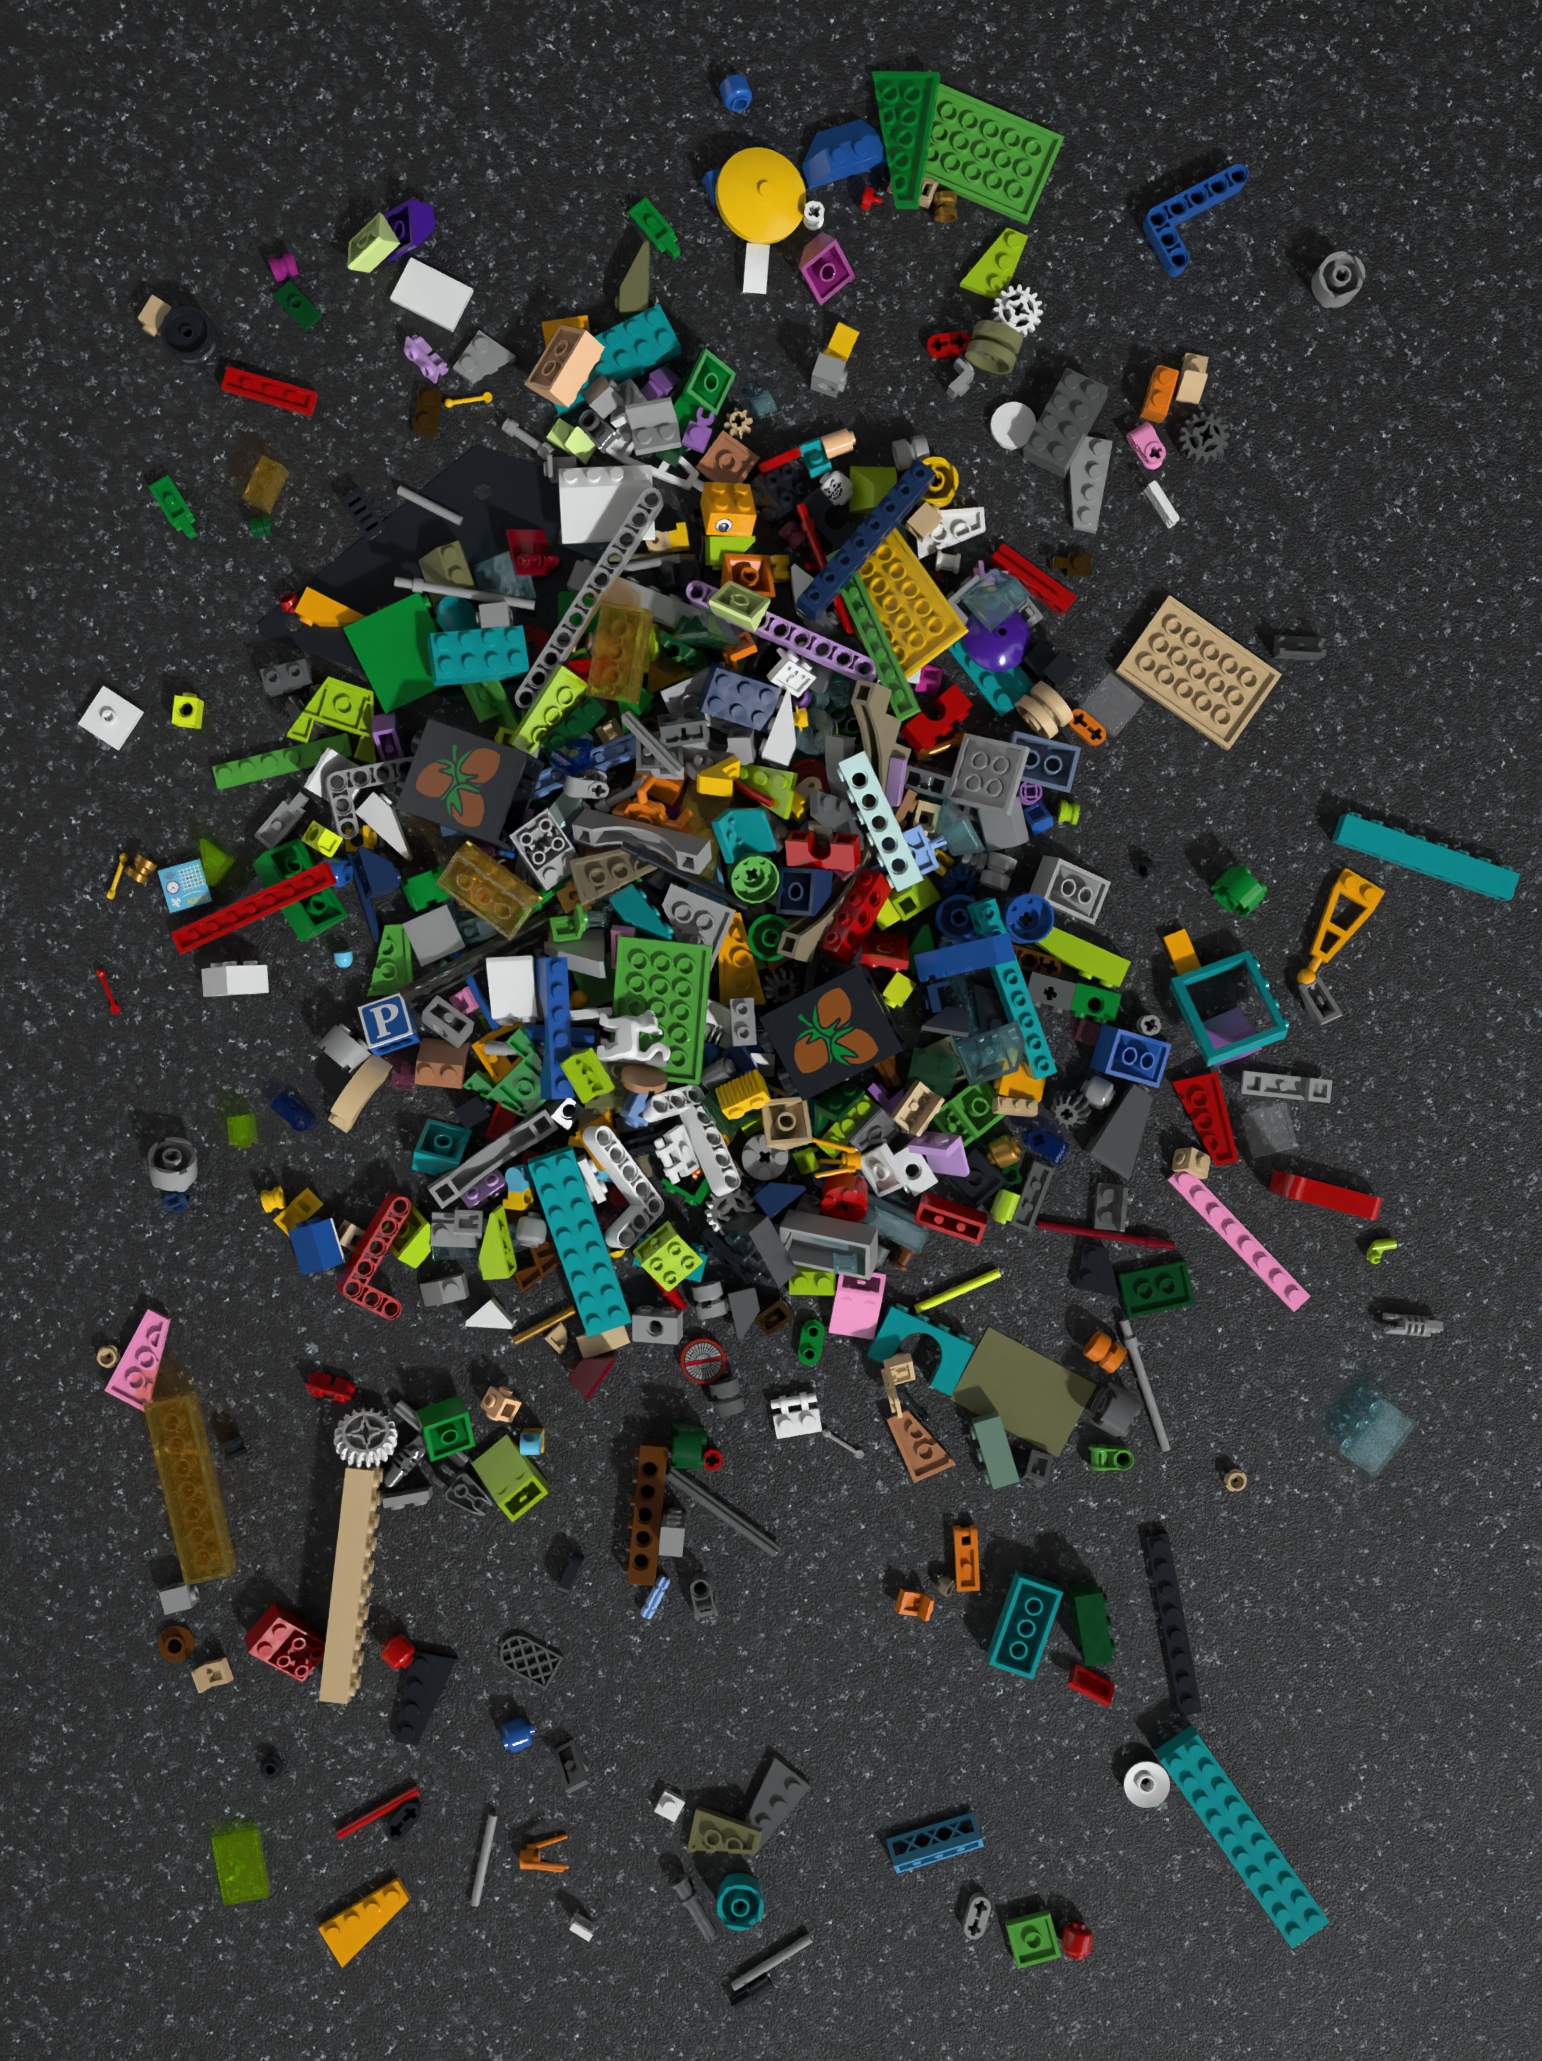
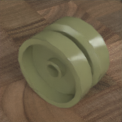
(994, 347)

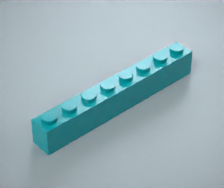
(1425, 857)

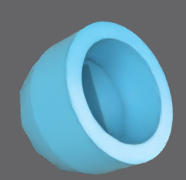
(343, 958)

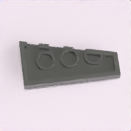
(776, 1798)

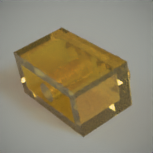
(265, 484)

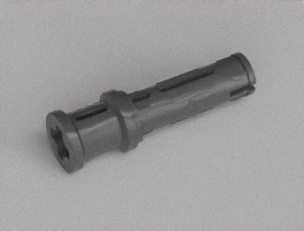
(689, 1898)

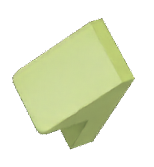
(572, 440)

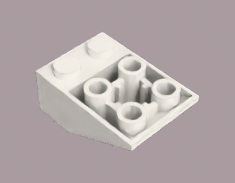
(781, 742)

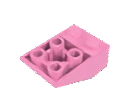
(857, 1305)

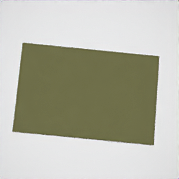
(1027, 1390)

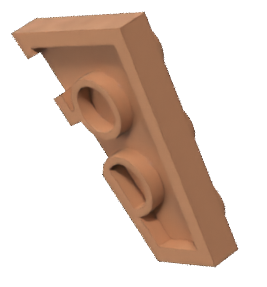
(918, 1447)

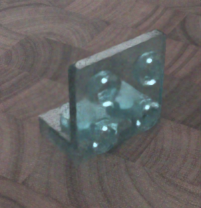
(499, 577)

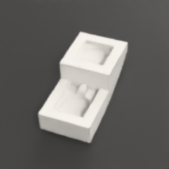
(756, 268)

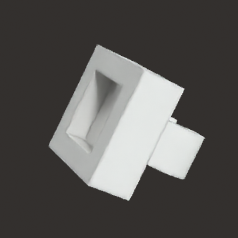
(696, 767)

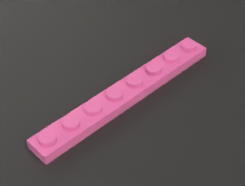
(1239, 1239)

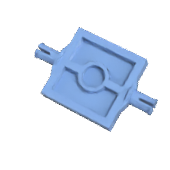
(921, 849)

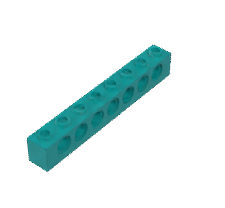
(1014, 994)

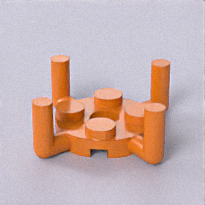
(653, 811)

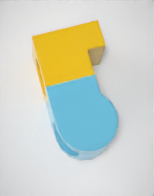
(519, 1188)
(532, 1441)

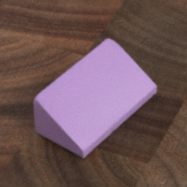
(896, 780)

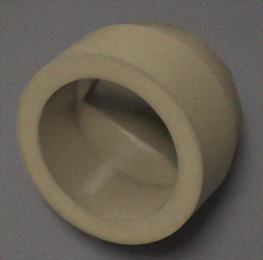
(945, 1585)

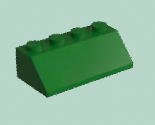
(312, 914)

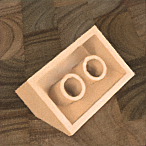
(565, 365)

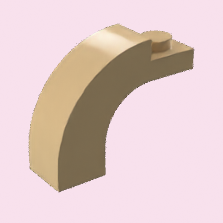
(358, 1092)

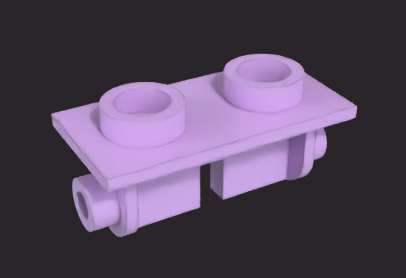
(417, 351)
(490, 1185)

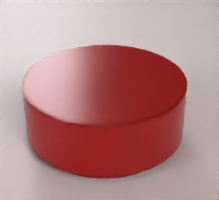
(618, 1198)

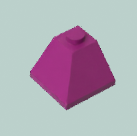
(824, 267)

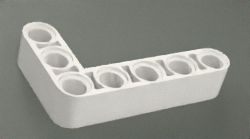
(702, 1133)
(627, 1184)

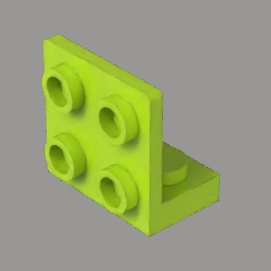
(667, 1256)

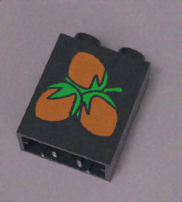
(468, 783)
(830, 1033)

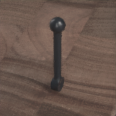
(901, 1389)

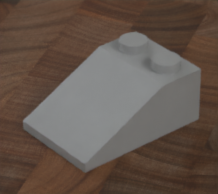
(1070, 888)

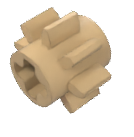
(741, 416)

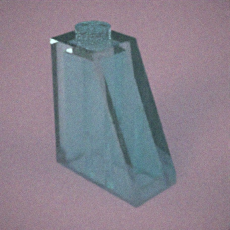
(897, 1229)

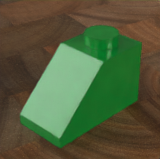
(921, 944)

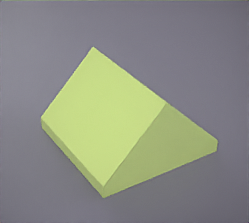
(371, 245)
(739, 605)

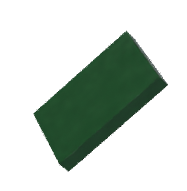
(1156, 1288)

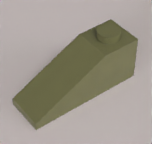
(635, 287)

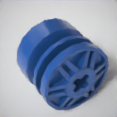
(1039, 916)

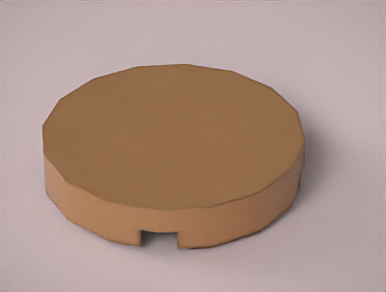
(643, 1078)

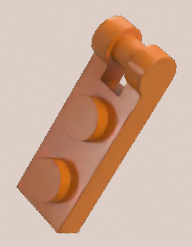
(966, 1558)

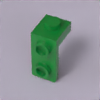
(703, 1191)

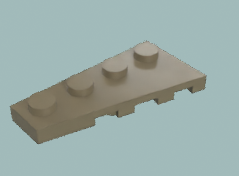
(606, 872)

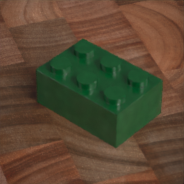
(1091, 1622)

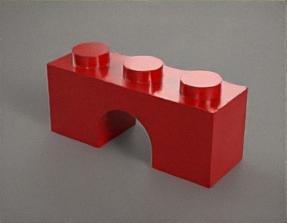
(951, 706)
(804, 851)

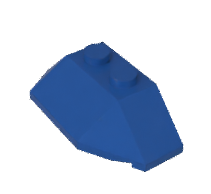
(843, 153)

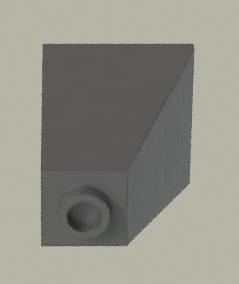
(1120, 1133)

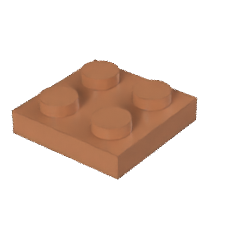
(727, 461)

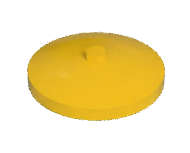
(760, 195)

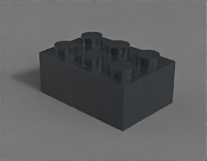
(759, 1249)

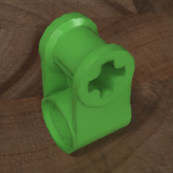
(1104, 1457)

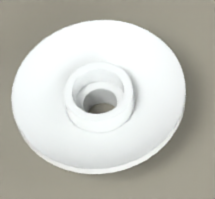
(1147, 1794)

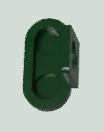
(666, 639)

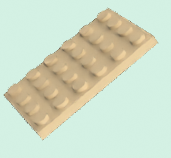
(1198, 673)

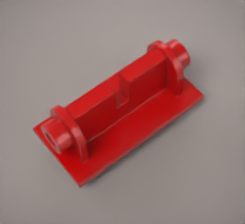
(321, 1386)

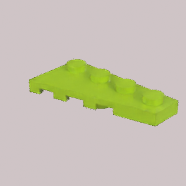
(554, 702)

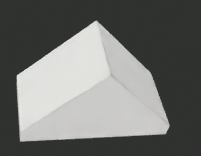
(491, 1316)

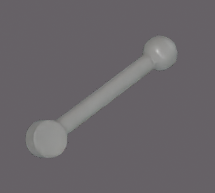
(858, 1452)

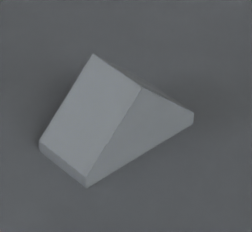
(1319, 1002)

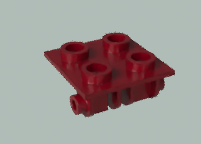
(531, 553)

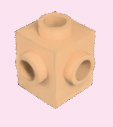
(500, 1404)

